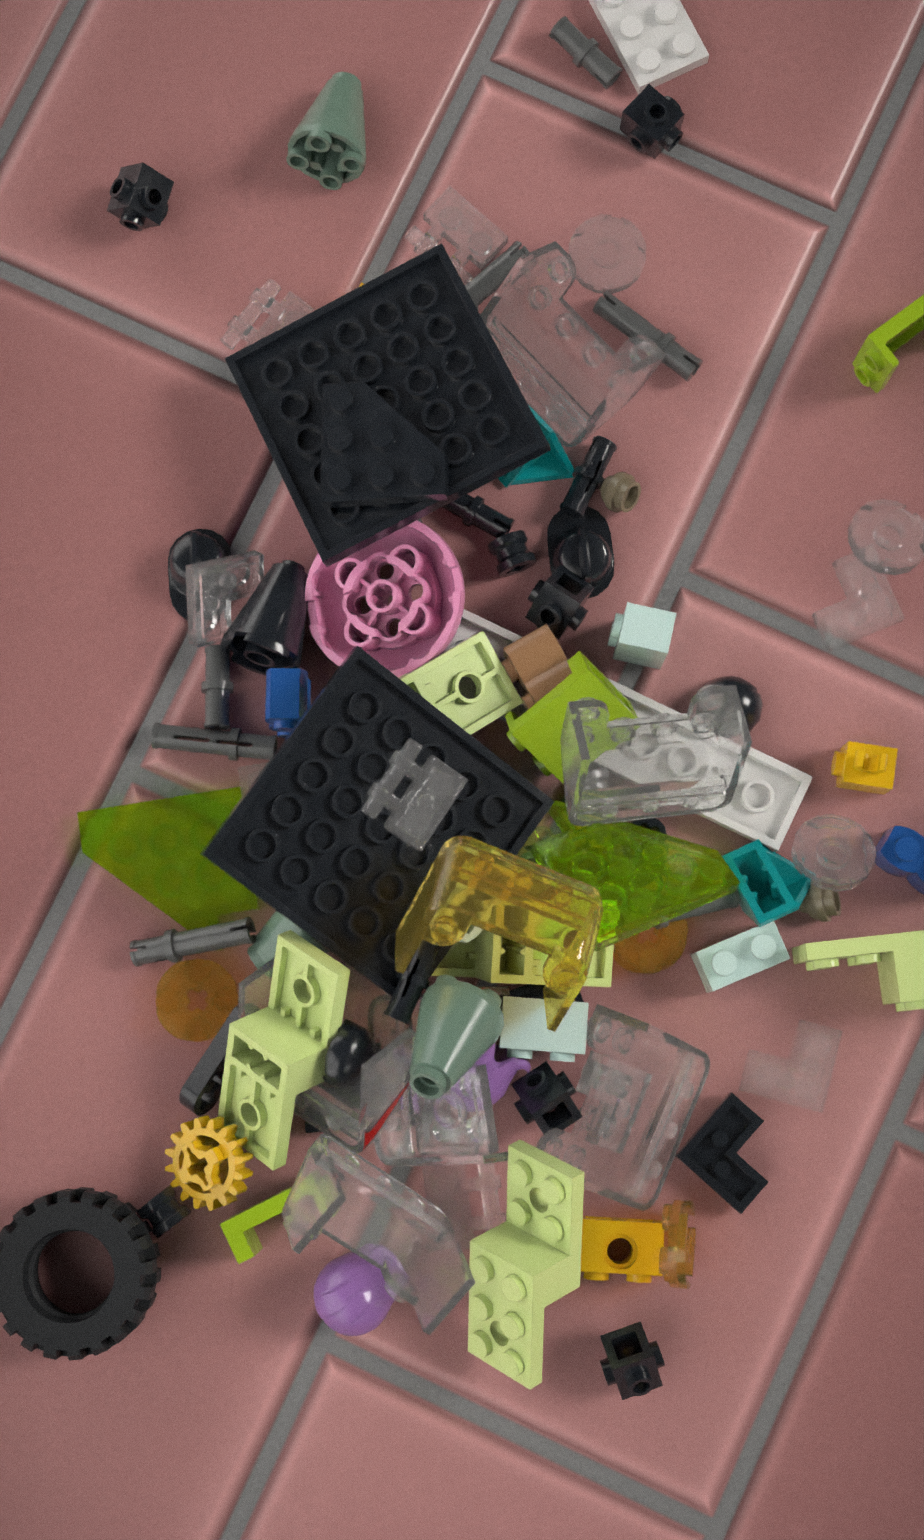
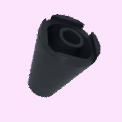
(271, 622)

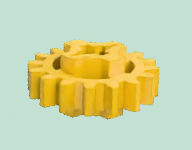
(209, 1162)

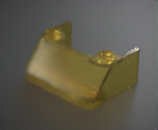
(510, 899)

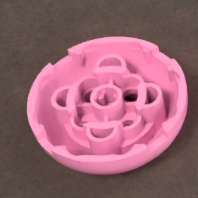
(426, 623)

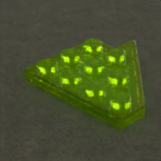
(158, 855)
(636, 870)

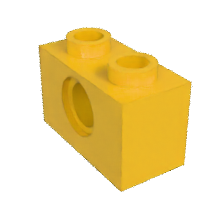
(645, 1242)

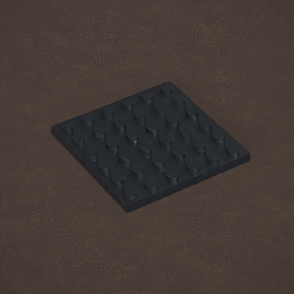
(422, 352)
(325, 862)

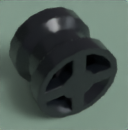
(512, 553)
(164, 1211)

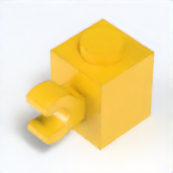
(864, 767)

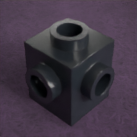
(652, 122)
(140, 197)
(559, 602)
(541, 1093)
(631, 1361)

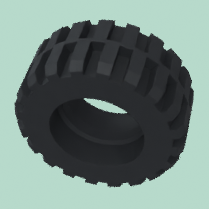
(134, 1263)

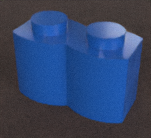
(286, 698)
(902, 855)

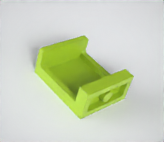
(875, 358)
(542, 724)
(240, 1230)

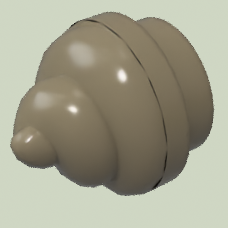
(620, 492)
(821, 904)

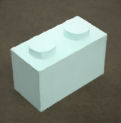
(642, 635)
(740, 956)
(527, 1030)

